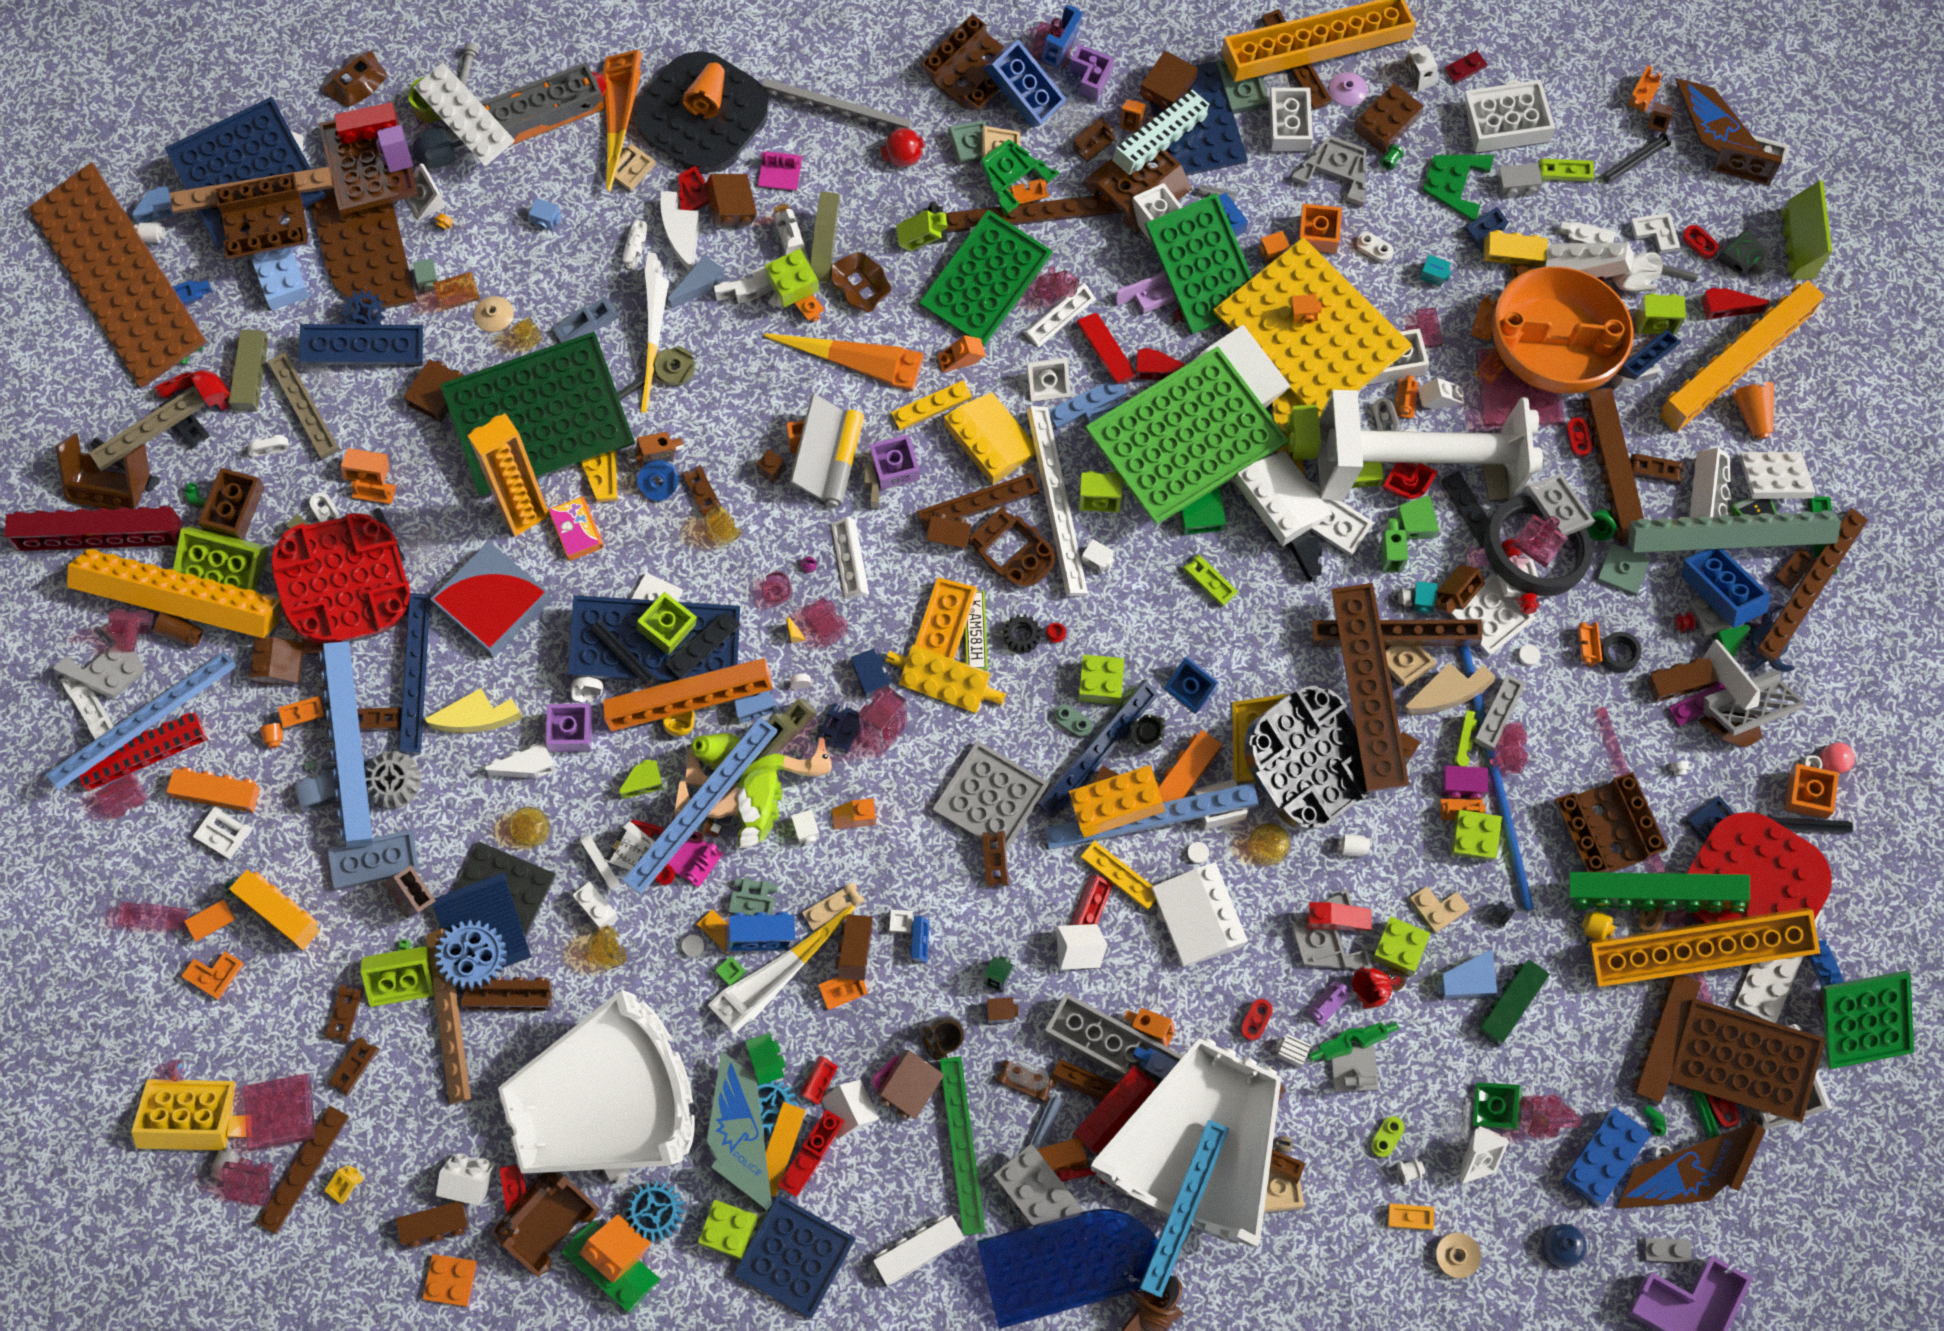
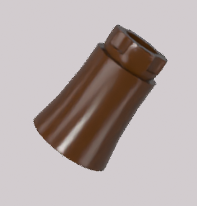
(177, 629)

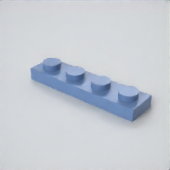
(1090, 400)

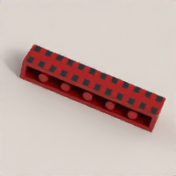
(146, 750)

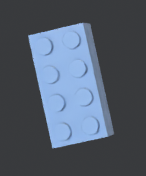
(280, 277)

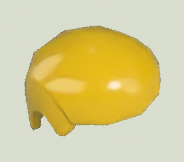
(685, 720)

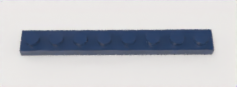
(414, 674)
(1097, 748)

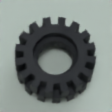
(1021, 622)

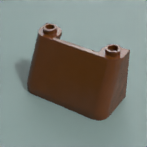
(542, 1220)

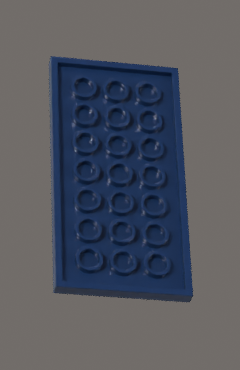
(594, 659)

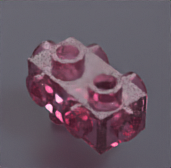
(1056, 285)
(1513, 750)

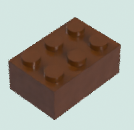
(1388, 118)
(231, 503)

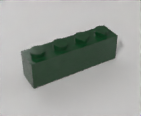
(1513, 1003)

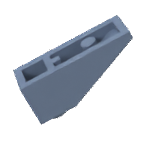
(697, 282)

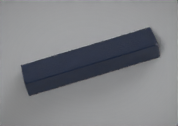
(1649, 355)

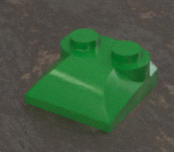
(1498, 1106)

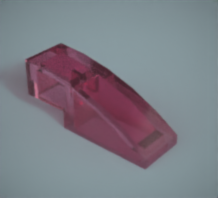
(152, 916)

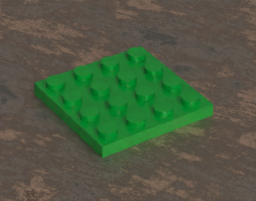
(1868, 1019)

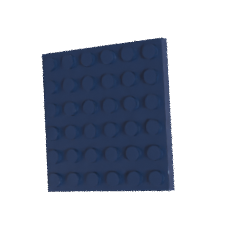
(239, 149)

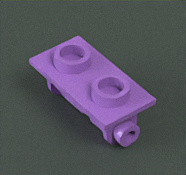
(1328, 1002)

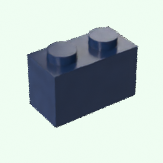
(870, 672)

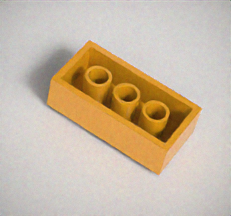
(1117, 801)
(276, 908)

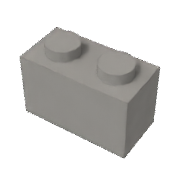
(1519, 180)

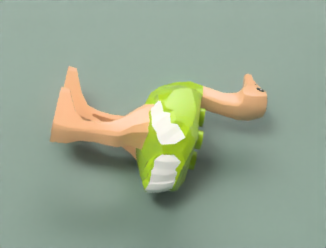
(756, 793)

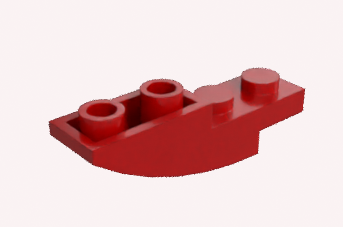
(811, 1154)

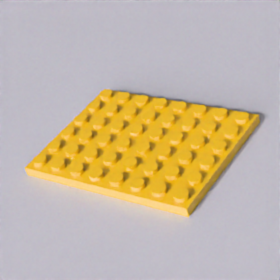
(1336, 352)

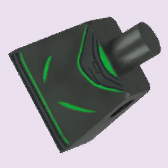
(1744, 254)

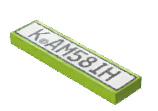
(976, 634)

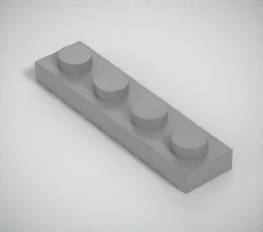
(1499, 712)

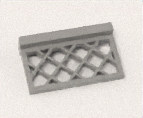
(1768, 684)

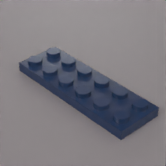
(360, 344)

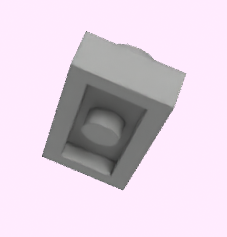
(1667, 1250)

